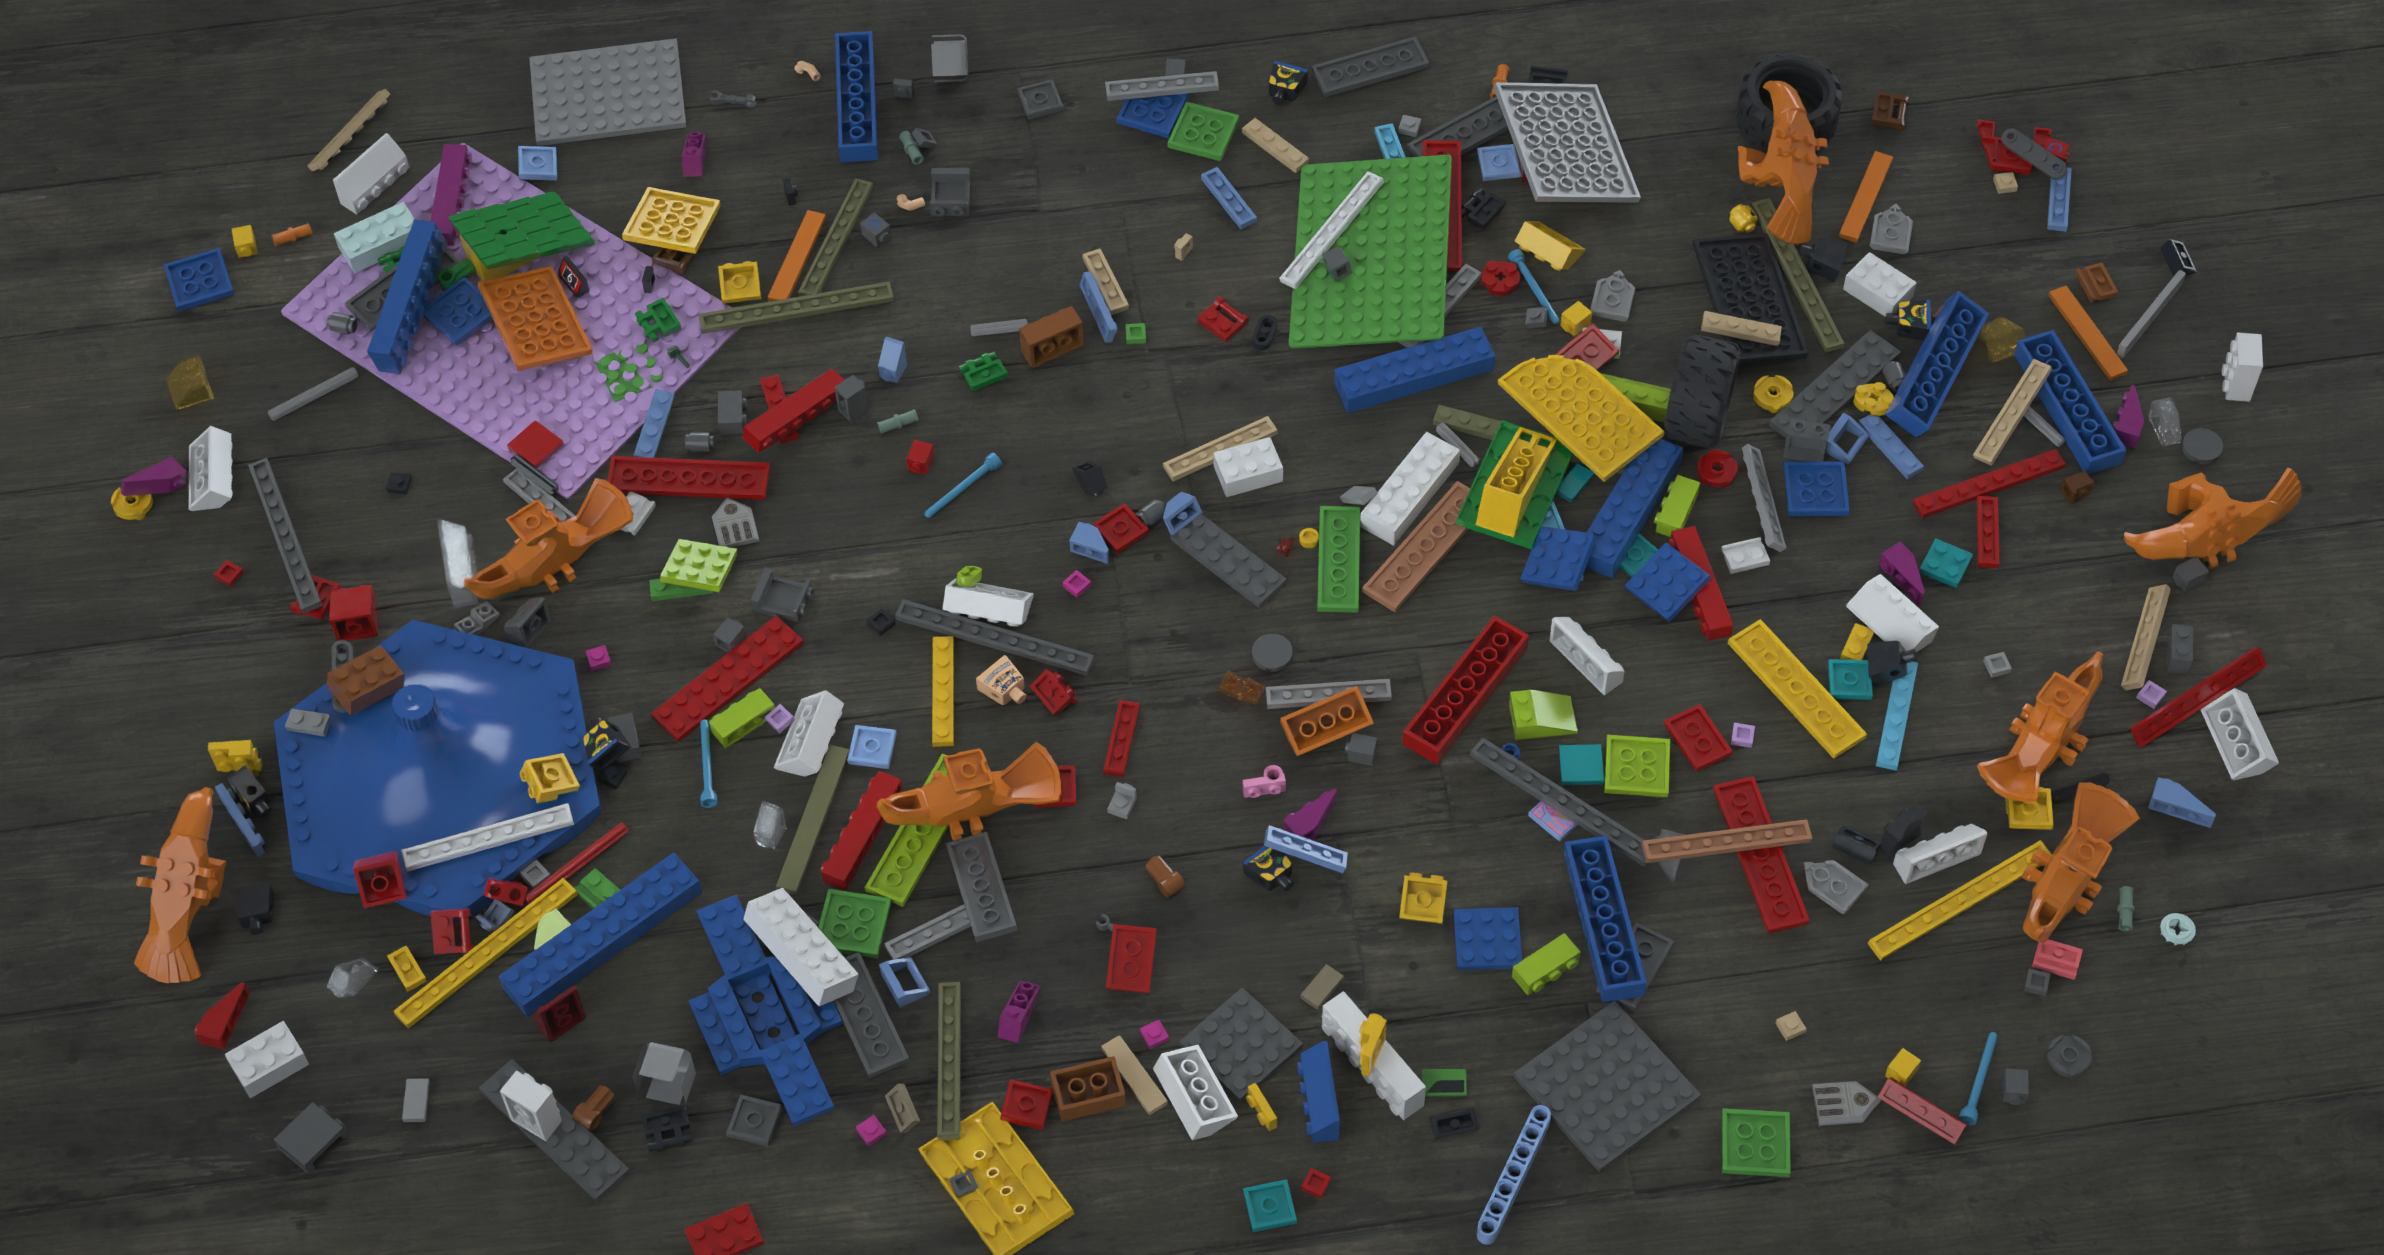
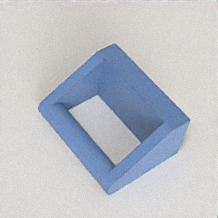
(1845, 423)
(903, 997)

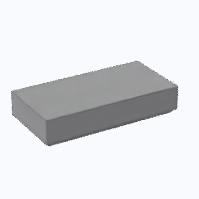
(1358, 495)
(416, 1100)

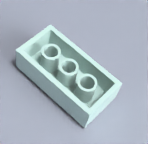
(375, 236)

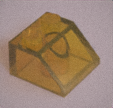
(189, 383)

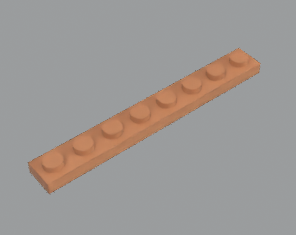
(1726, 841)

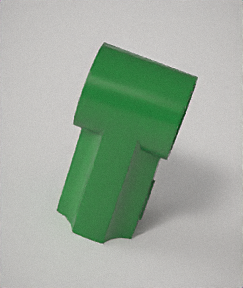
(448, 277)

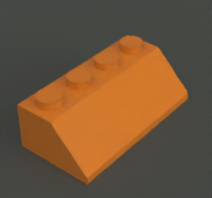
(1326, 721)

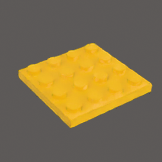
(671, 220)

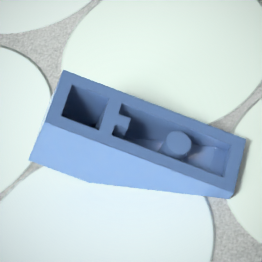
(2178, 802)

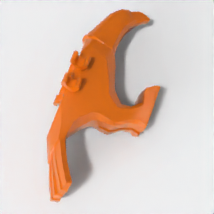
(1787, 163)
(2216, 521)
(552, 545)
(2046, 733)
(975, 791)
(2096, 821)
(182, 885)

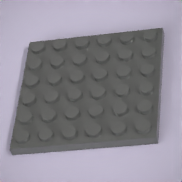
(1607, 1086)

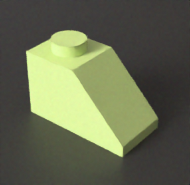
(549, 926)

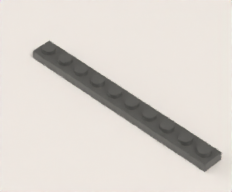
(285, 535)
(994, 637)
(1559, 799)

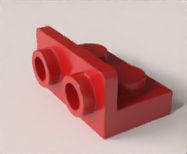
(1053, 692)

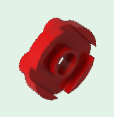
(1500, 268)
(1717, 478)

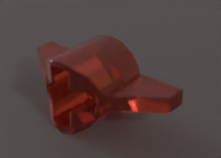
(1285, 546)

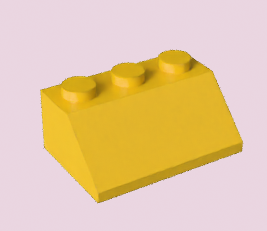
(1548, 245)

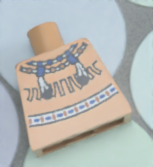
(1002, 682)

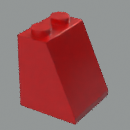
(354, 613)

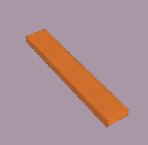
(1865, 197)
(797, 256)
(2088, 333)

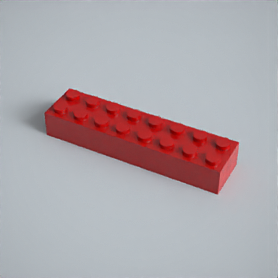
(1465, 690)

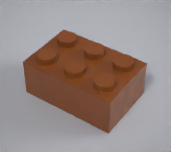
(1051, 336)
(365, 680)
(1088, 1088)

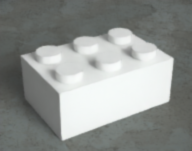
(1879, 285)
(2242, 367)
(1248, 467)
(266, 1059)
(531, 1105)

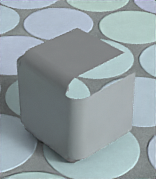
(949, 58)
(670, 1069)

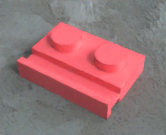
(2057, 958)

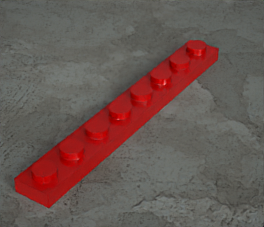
(1989, 483)
(2198, 697)

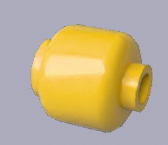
(1743, 218)

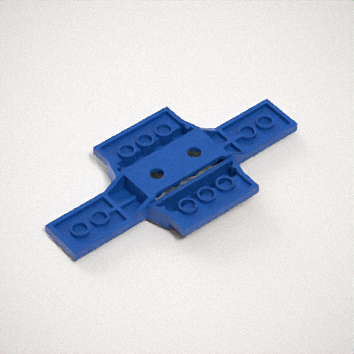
(727, 1031)

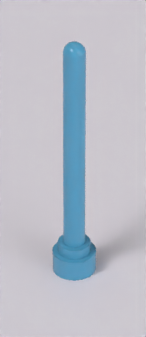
(1518, 258)
(992, 462)
(708, 797)
(1969, 1113)

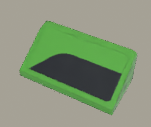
(1444, 1082)

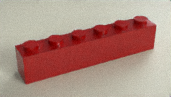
(792, 412)
(1708, 602)
(860, 833)

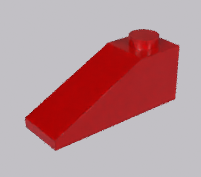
(221, 1019)

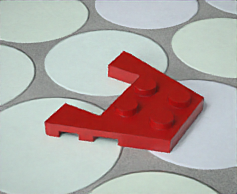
(2002, 158)

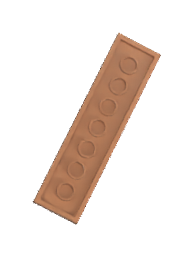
(1419, 552)

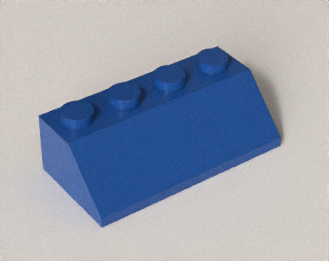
(1319, 1093)

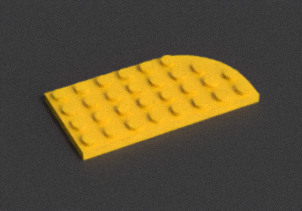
(1582, 411)

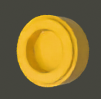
(1309, 538)

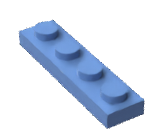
(1228, 198)
(2059, 202)
(1098, 307)
(654, 424)
(1891, 446)
(245, 825)
(1305, 849)

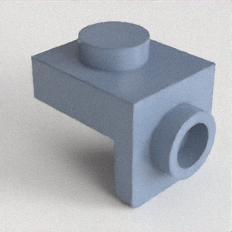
(495, 916)

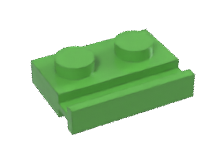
(595, 888)

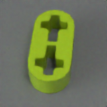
(969, 576)

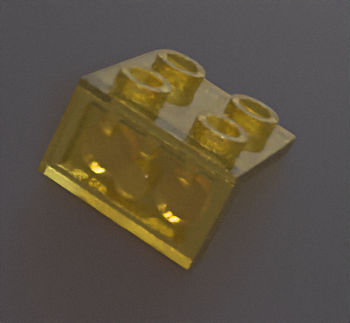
(2001, 338)

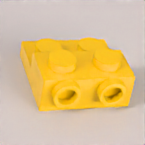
(739, 282)
(235, 755)
(548, 777)
(2031, 814)
(1423, 898)
(1372, 1040)

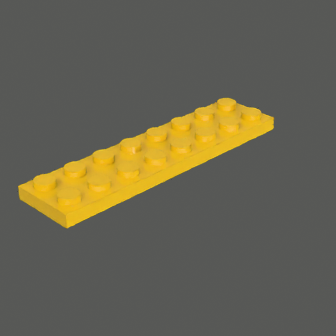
(1797, 688)

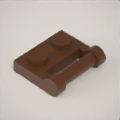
(1883, 110)
(667, 258)

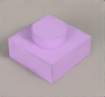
(2151, 694)
(779, 718)
(1742, 735)

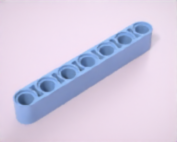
(1509, 1183)

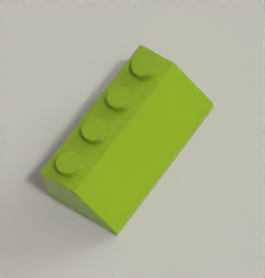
(1648, 398)

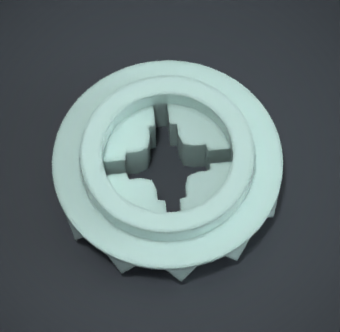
(2186, 928)

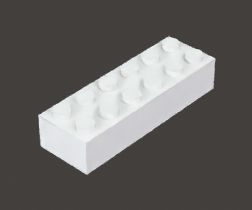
(1409, 488)
(800, 946)
(1390, 1073)

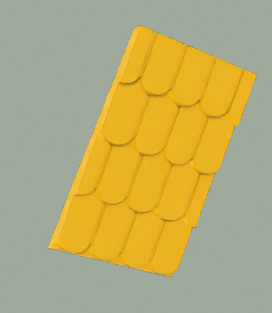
(1013, 1194)

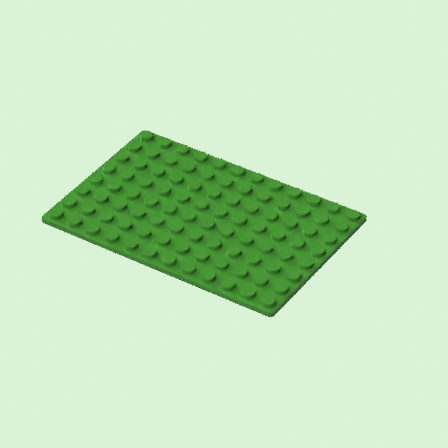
(1393, 250)

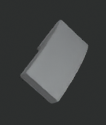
(479, 619)

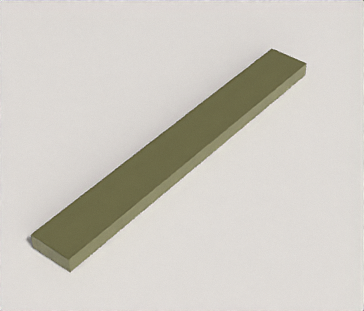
(836, 238)
(813, 819)
(949, 1060)

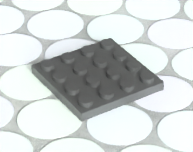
(1243, 1043)

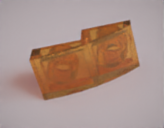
(1241, 689)

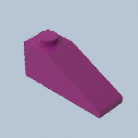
(159, 478)

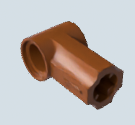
(1167, 880)
(590, 1113)

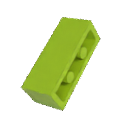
(1677, 505)
(741, 718)
(1546, 964)

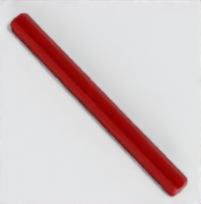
(579, 861)

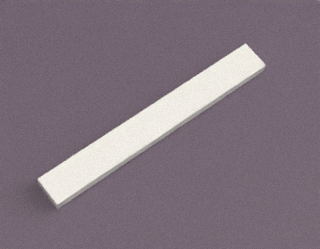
(1331, 230)
(487, 837)

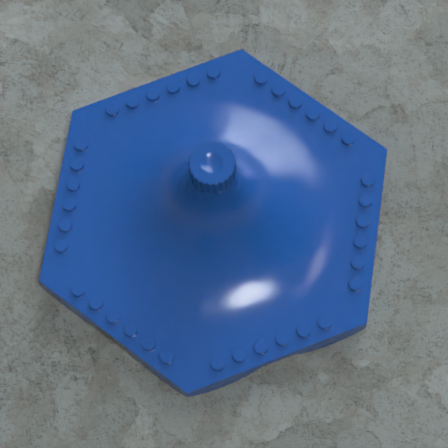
(435, 766)

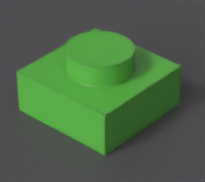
(1135, 333)

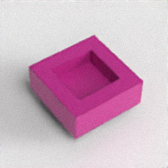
(1076, 584)
(598, 658)
(1154, 1034)
(871, 1130)

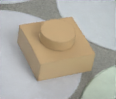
(2005, 182)
(1183, 246)
(1790, 1026)

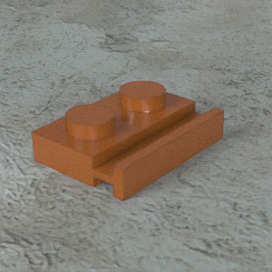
(2096, 282)

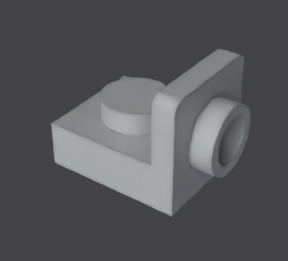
(1123, 800)

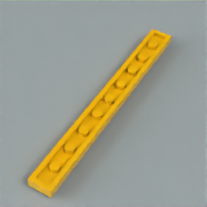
(1954, 903)
(484, 954)

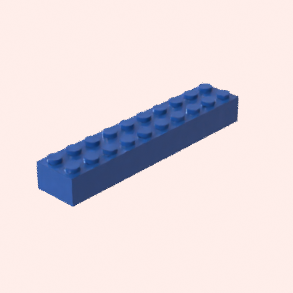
(600, 934)

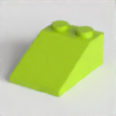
(1541, 714)

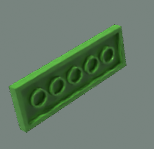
(1338, 559)

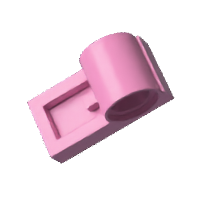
(1264, 785)

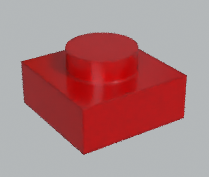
(229, 573)
(1316, 1183)

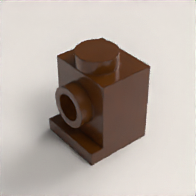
(2077, 486)

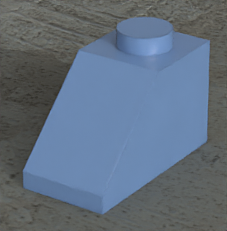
(892, 360)
(1181, 511)
(1089, 543)

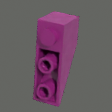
(693, 155)
(2131, 419)
(1903, 569)
(1311, 817)
(1018, 1011)

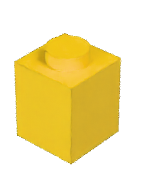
(244, 241)
(1576, 318)
(1903, 1067)

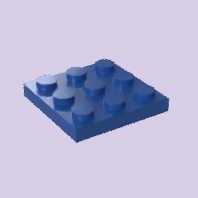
(1153, 114)
(198, 279)
(458, 311)
(1816, 489)
(1558, 558)
(1667, 582)
(1487, 938)

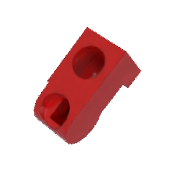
(505, 891)

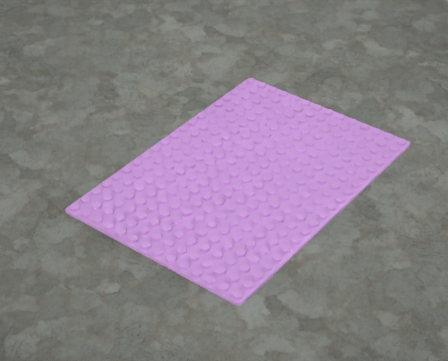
(478, 382)

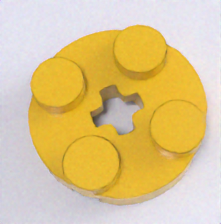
(1867, 395)
(1770, 402)
(131, 511)

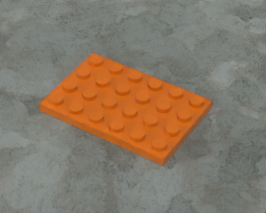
(535, 318)

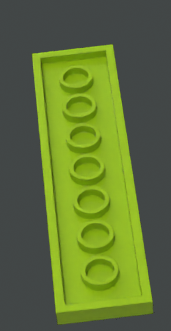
(906, 856)

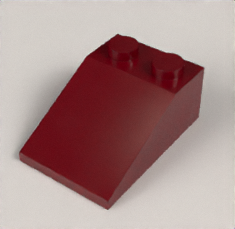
(560, 1014)

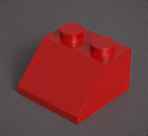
(380, 879)

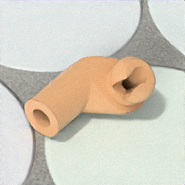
(812, 71)
(909, 205)

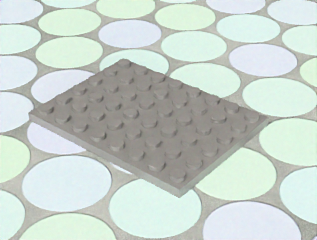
(607, 92)
(1566, 142)

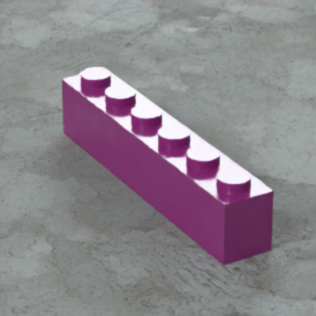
(450, 188)

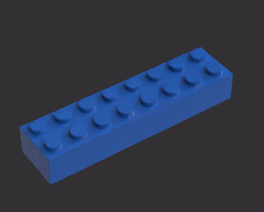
(856, 96)
(407, 297)
(1937, 364)
(1414, 369)
(2072, 404)
(1632, 505)
(1604, 919)

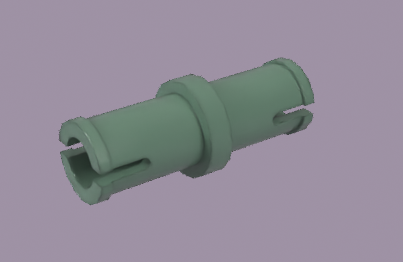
(911, 147)
(897, 421)
(2126, 908)

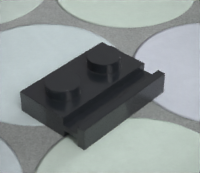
(1547, 75)

